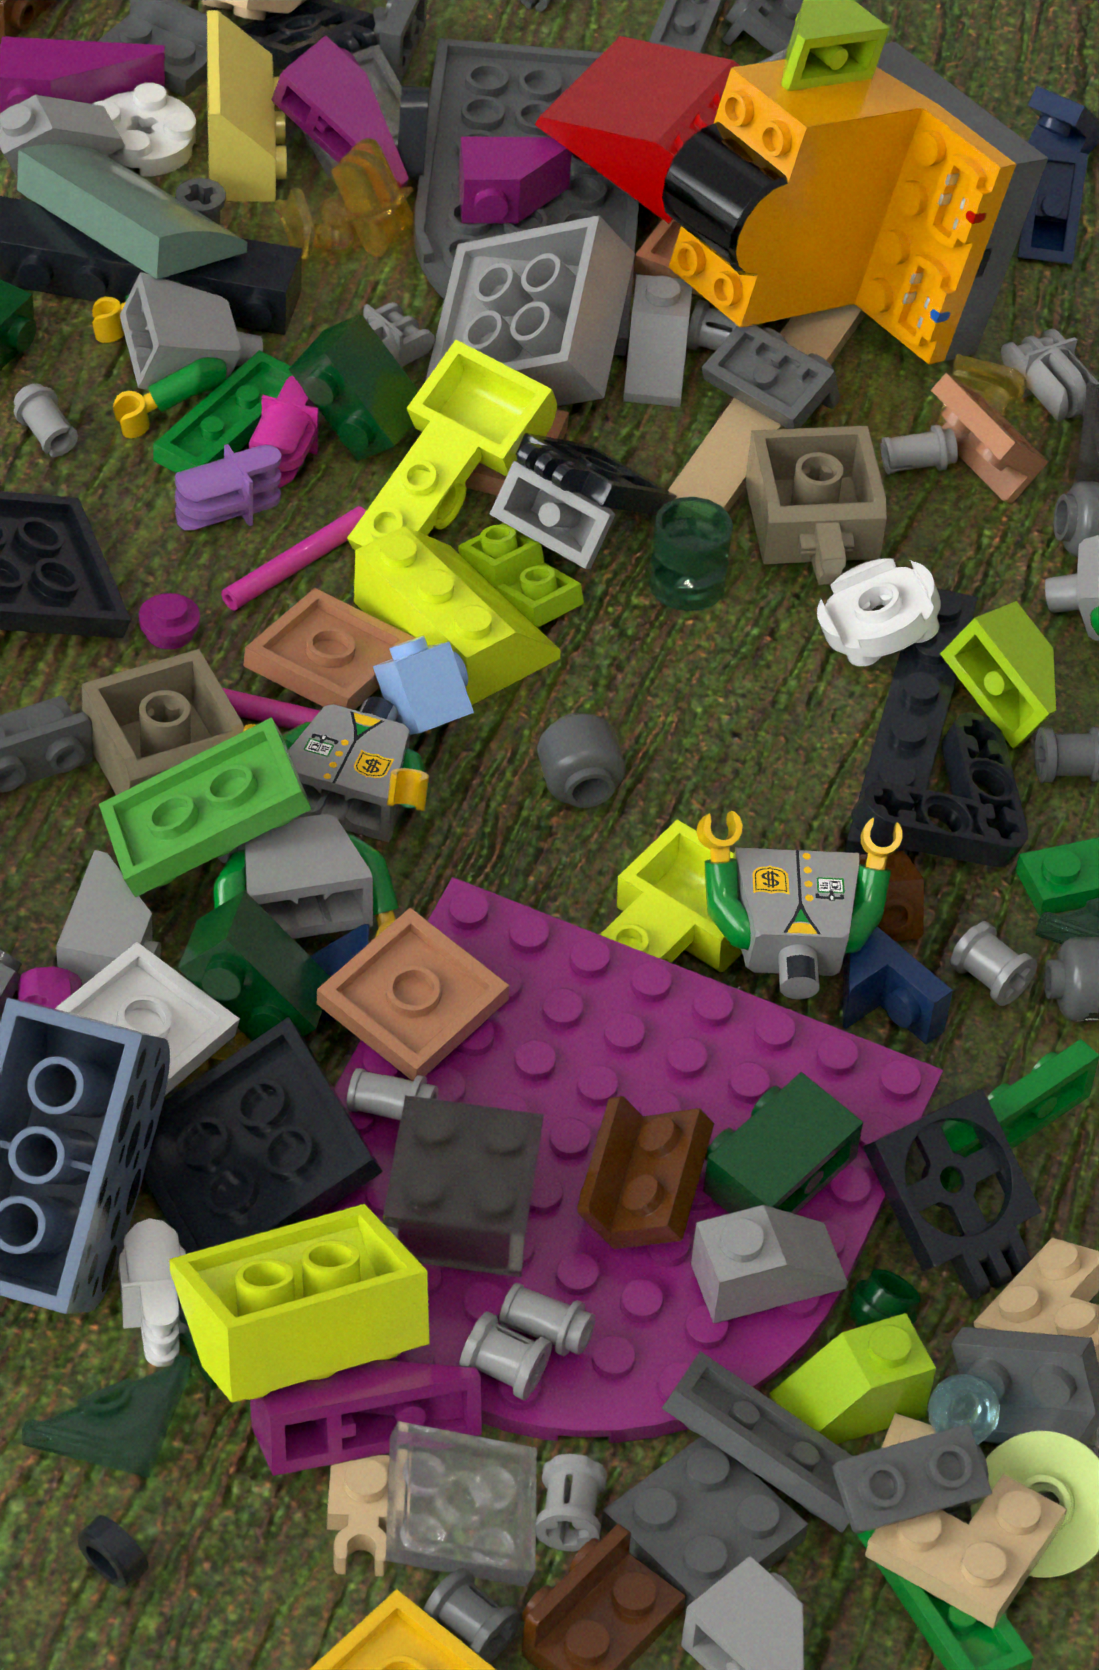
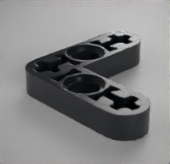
(965, 812)

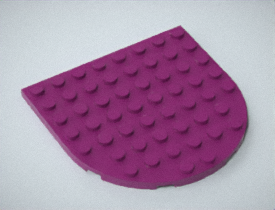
(600, 1025)

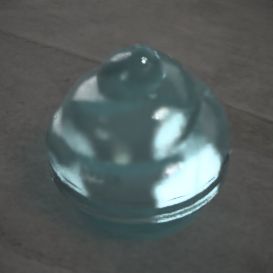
(963, 1401)

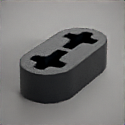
(413, 131)

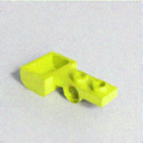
(467, 416)
(667, 902)

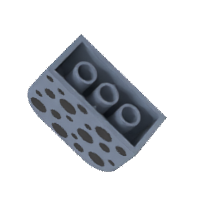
(72, 1149)

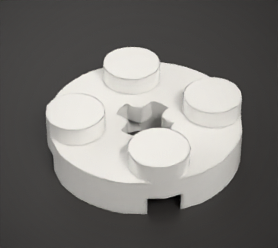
(154, 112)
(906, 618)

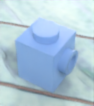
(424, 684)

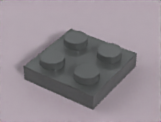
(704, 1519)

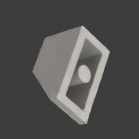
(56, 121)
(657, 340)
(551, 516)
(103, 921)
(762, 1261)
(746, 1622)

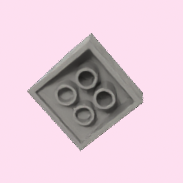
(541, 304)

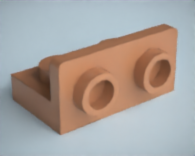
(988, 440)

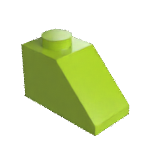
(832, 45)
(1006, 670)
(861, 1381)

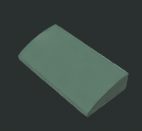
(122, 210)

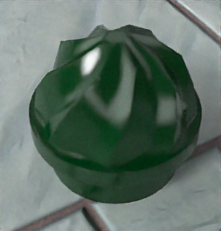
(883, 1297)

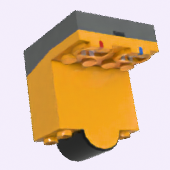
(853, 196)

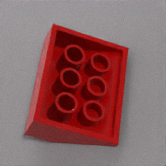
(636, 112)

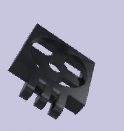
(309, 25)
(592, 473)
(984, 1251)

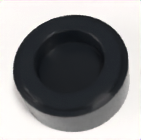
(112, 1552)

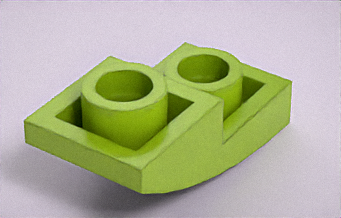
(518, 572)

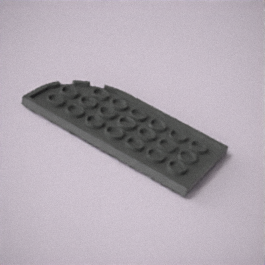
(502, 93)

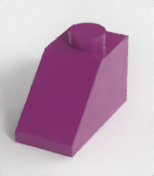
(510, 177)

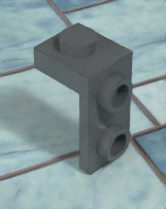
(913, 1479)

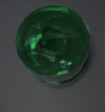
(690, 553)

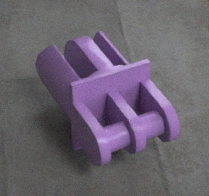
(228, 487)

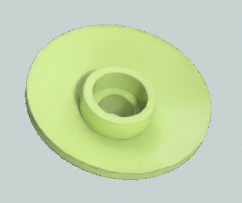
(1071, 1471)

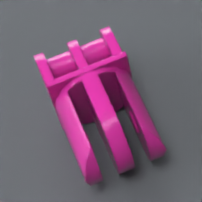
(290, 426)

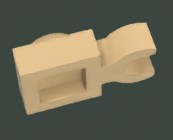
(359, 1510)

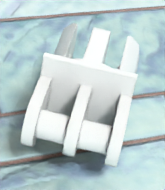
(149, 1290)

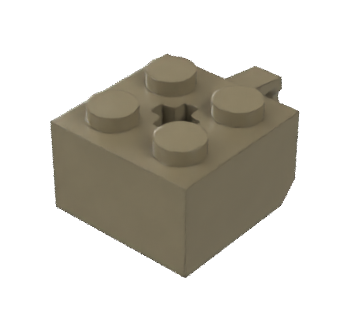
(816, 497)
(156, 717)

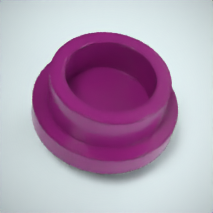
(169, 620)

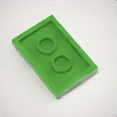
(204, 807)

